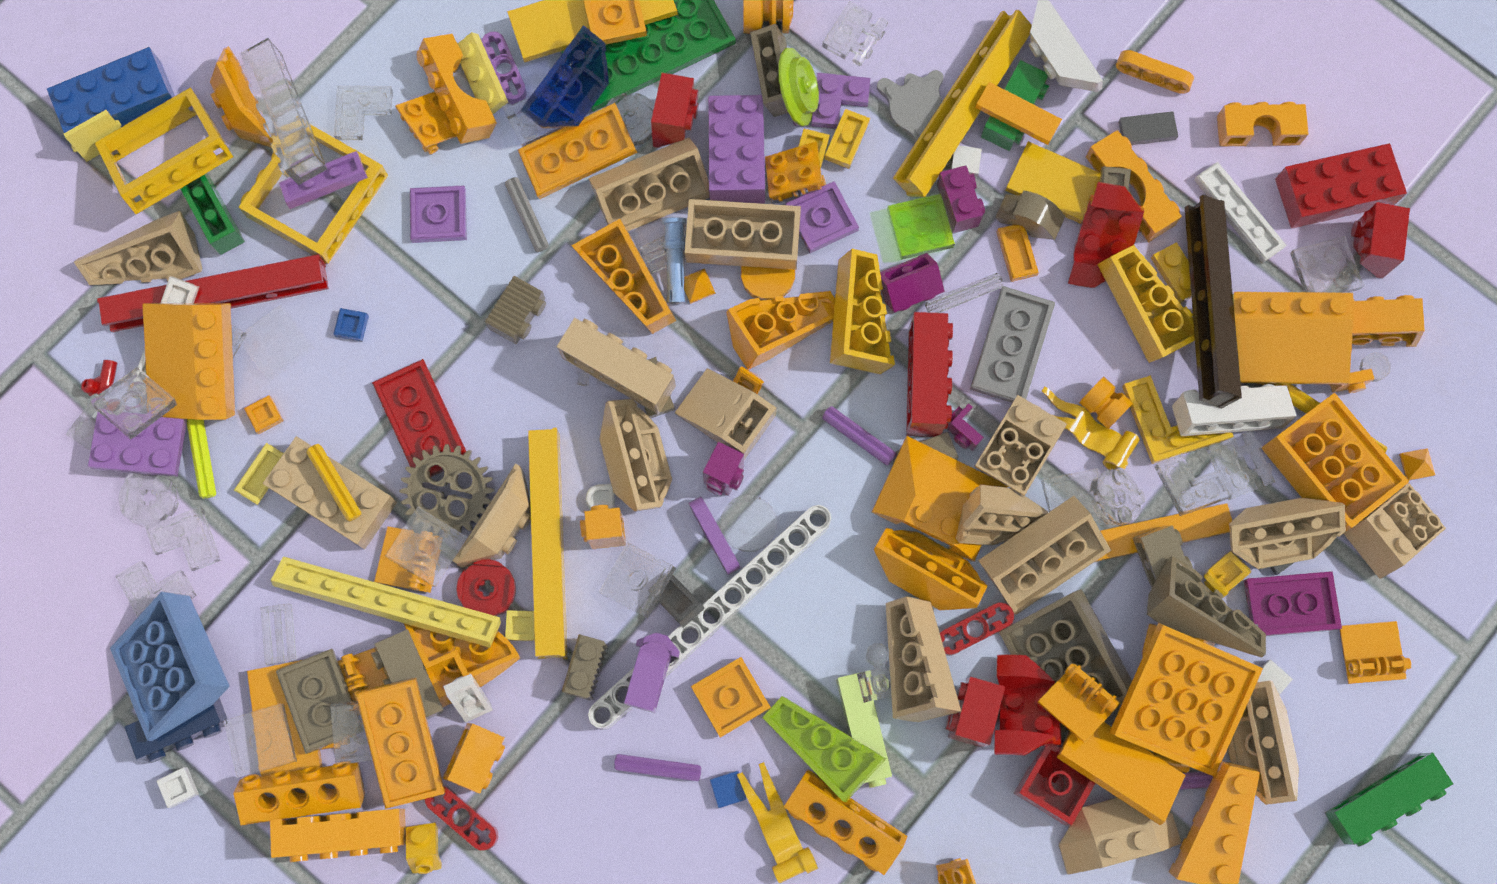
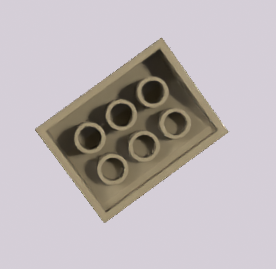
(1067, 635)

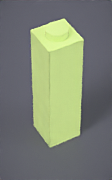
(863, 724)

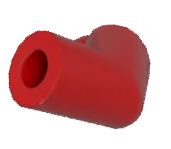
(101, 382)

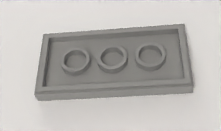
(1012, 345)

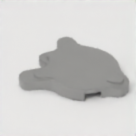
(914, 102)

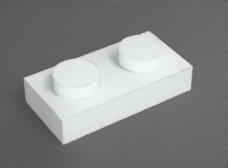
(467, 698)

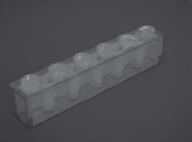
(283, 112)

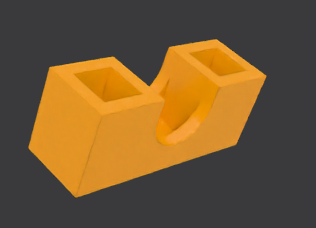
(1284, 121)

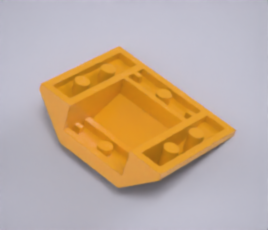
(929, 493)

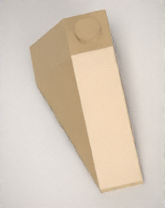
(148, 253)

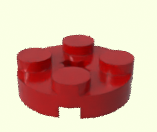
(475, 576)

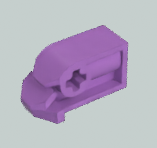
(650, 671)

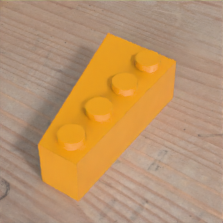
(1388, 320)

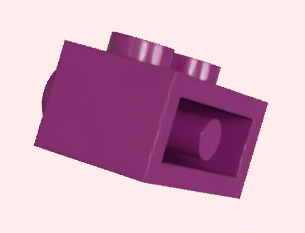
(960, 199)
(911, 282)
(724, 470)

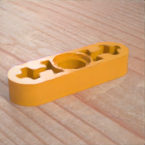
(1155, 71)

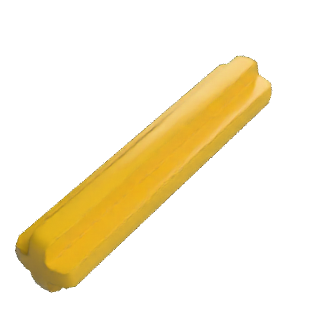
(333, 482)

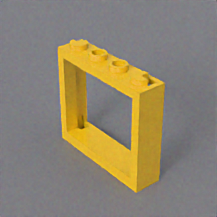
(174, 172)
(343, 220)

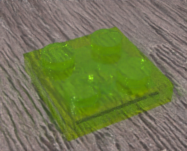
(920, 226)

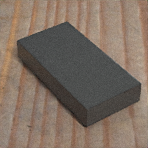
(1149, 128)
(680, 602)

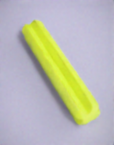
(201, 458)

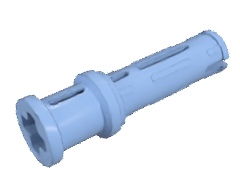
(674, 247)

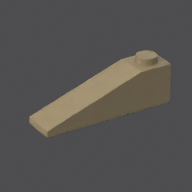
(1193, 609)

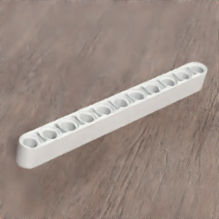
(727, 611)

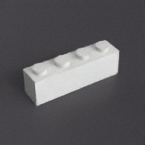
(1257, 410)

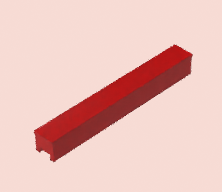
(235, 287)

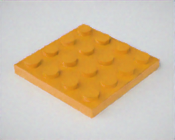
(1186, 700)

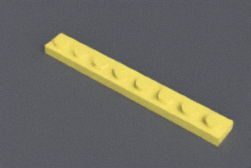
(386, 601)

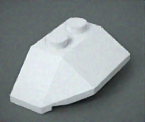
(1061, 51)

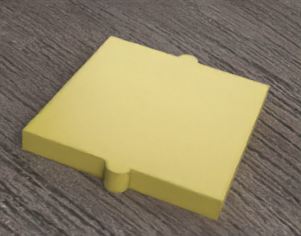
(87, 133)

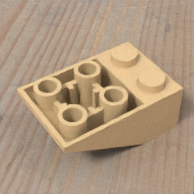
(727, 412)
(1020, 445)
(1395, 531)

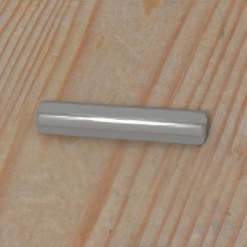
(526, 214)

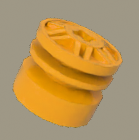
(767, 10)

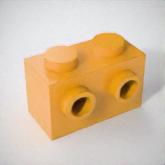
(603, 527)
(474, 758)

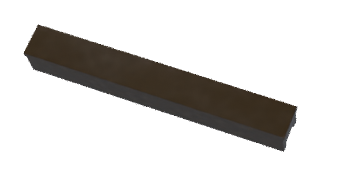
(1212, 303)

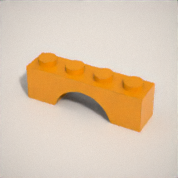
(467, 116)
(1159, 212)

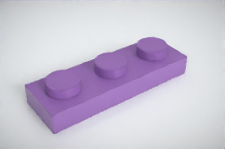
(338, 175)

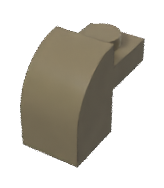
(1033, 212)

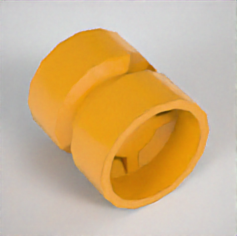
(1106, 402)

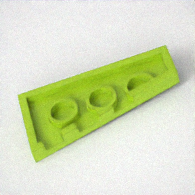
(827, 750)

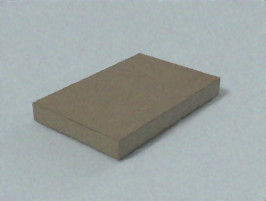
(309, 691)

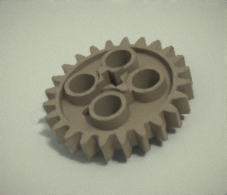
(453, 465)

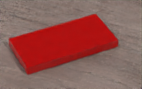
(417, 413)

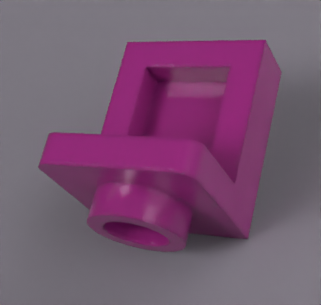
(964, 434)

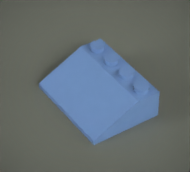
(168, 665)

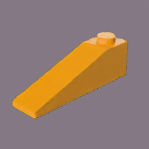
(771, 326)

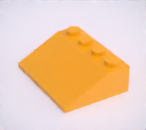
(1294, 337)
(191, 357)
(1335, 460)

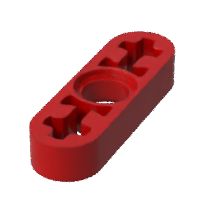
(989, 612)
(473, 838)

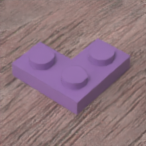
(838, 91)

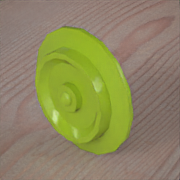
(798, 86)

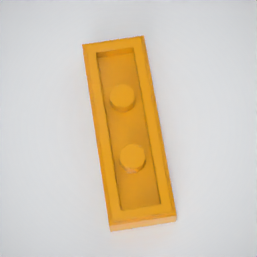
(1018, 113)

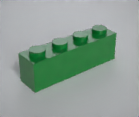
(1388, 799)

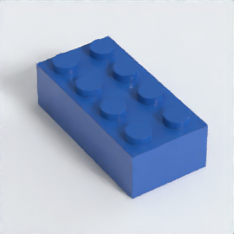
(121, 87)

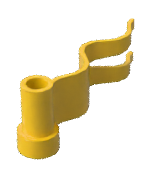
(1093, 435)
(778, 830)

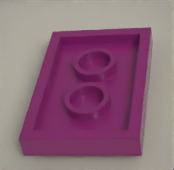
(1293, 603)

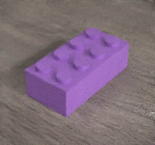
(736, 149)

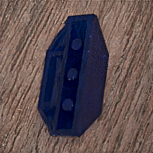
(570, 84)

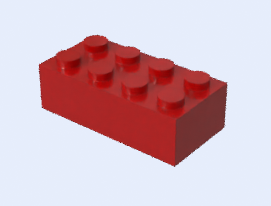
(1340, 185)
(927, 374)

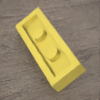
(481, 72)

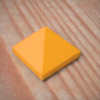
(698, 286)
(748, 380)
(1417, 464)

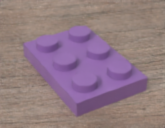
(152, 451)

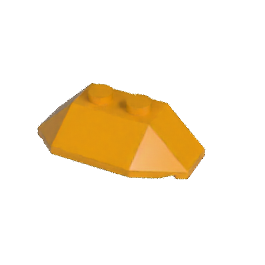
(237, 101)
(929, 570)

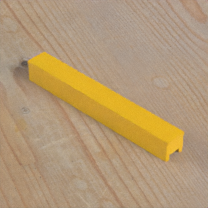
(958, 108)
(547, 544)

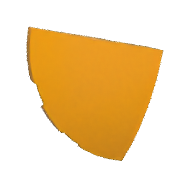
(452, 658)

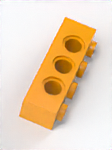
(256, 807)
(861, 820)

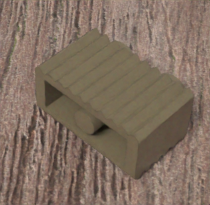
(516, 310)
(584, 667)

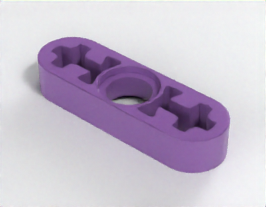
(504, 57)
(714, 535)

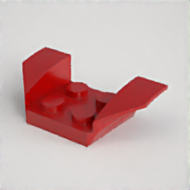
(1106, 229)
(1022, 719)

